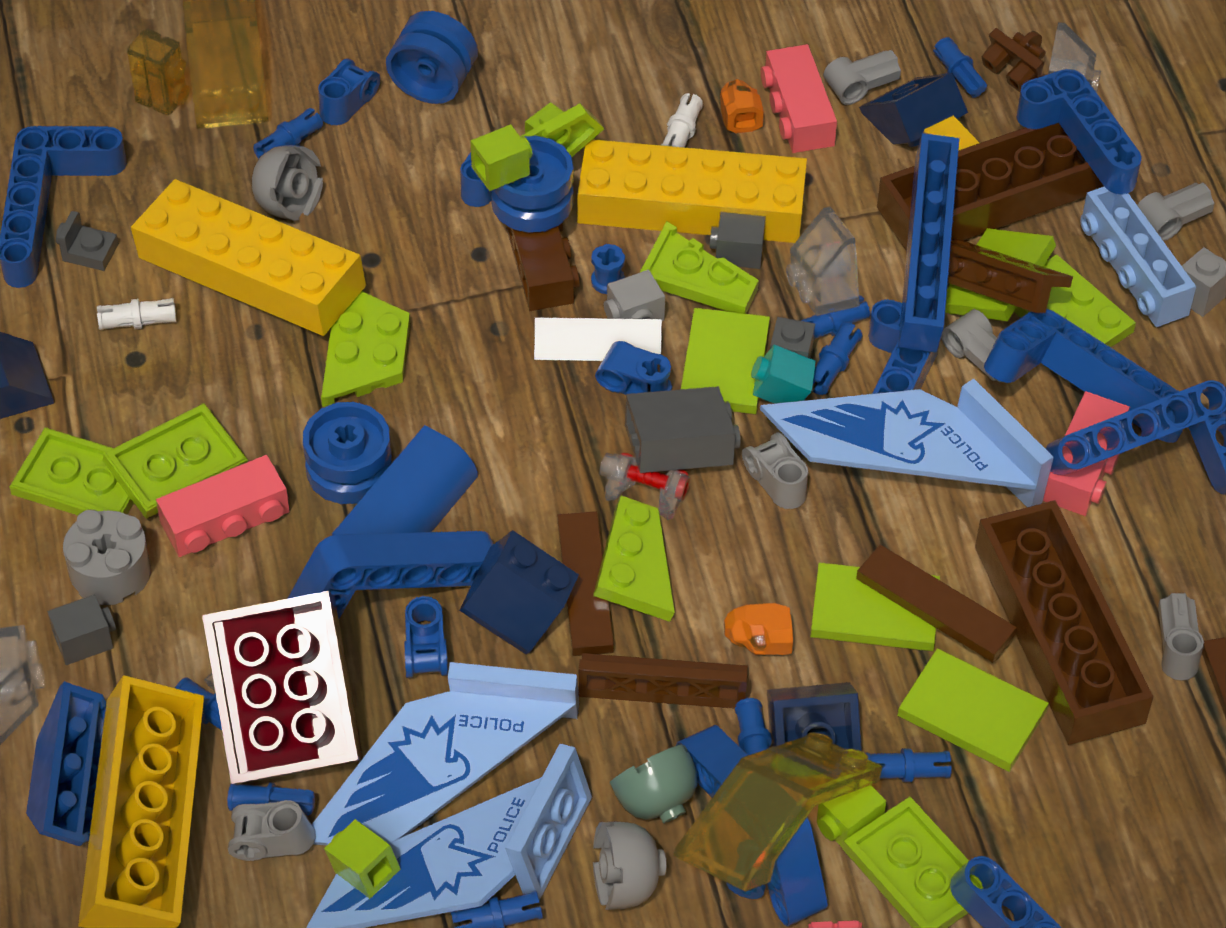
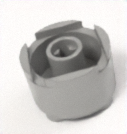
(107, 556)

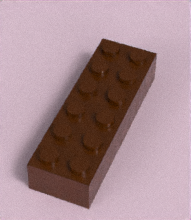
(999, 182)
(1063, 622)

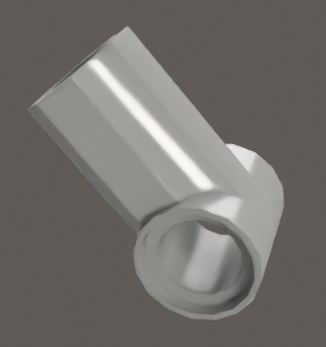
(854, 79)
(1178, 208)
(971, 338)
(1180, 636)

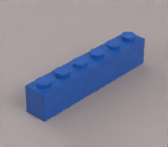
(929, 243)

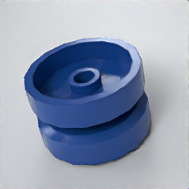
(431, 57)
(543, 196)
(346, 451)

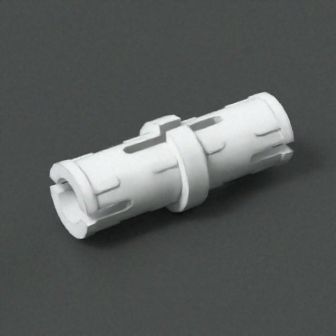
(682, 124)
(136, 314)

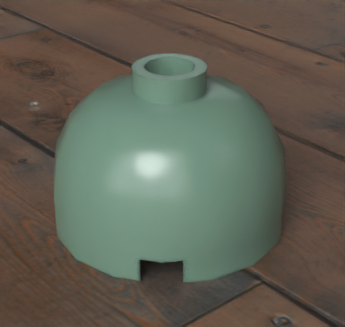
(658, 785)

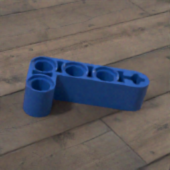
(1074, 104)
(905, 367)

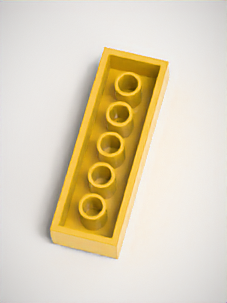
(688, 188)
(249, 256)
(142, 807)

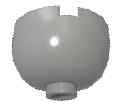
(287, 181)
(626, 864)

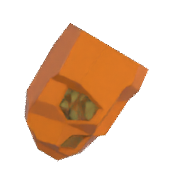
(741, 107)
(761, 628)

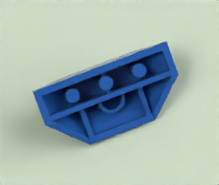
(67, 765)

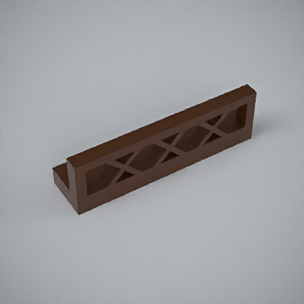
(1003, 276)
(661, 680)

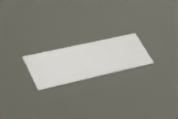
(592, 337)

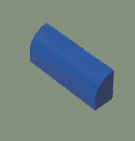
(414, 488)

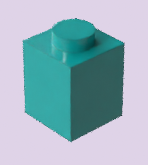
(783, 376)

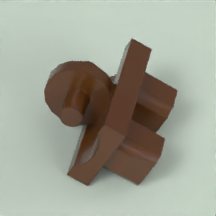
(1020, 52)

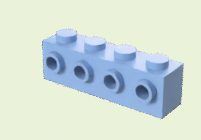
(1138, 256)

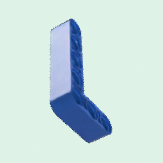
(36, 158)
(1077, 358)
(1154, 425)
(391, 562)
(796, 879)
(997, 891)

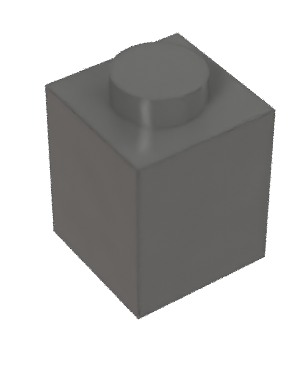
(739, 239)
(794, 336)
(81, 629)

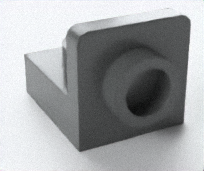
(84, 244)

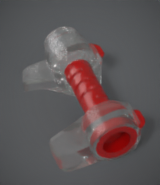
(624, 473)

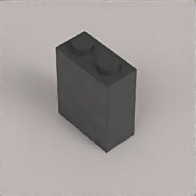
(680, 429)

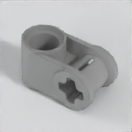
(778, 471)
(265, 831)

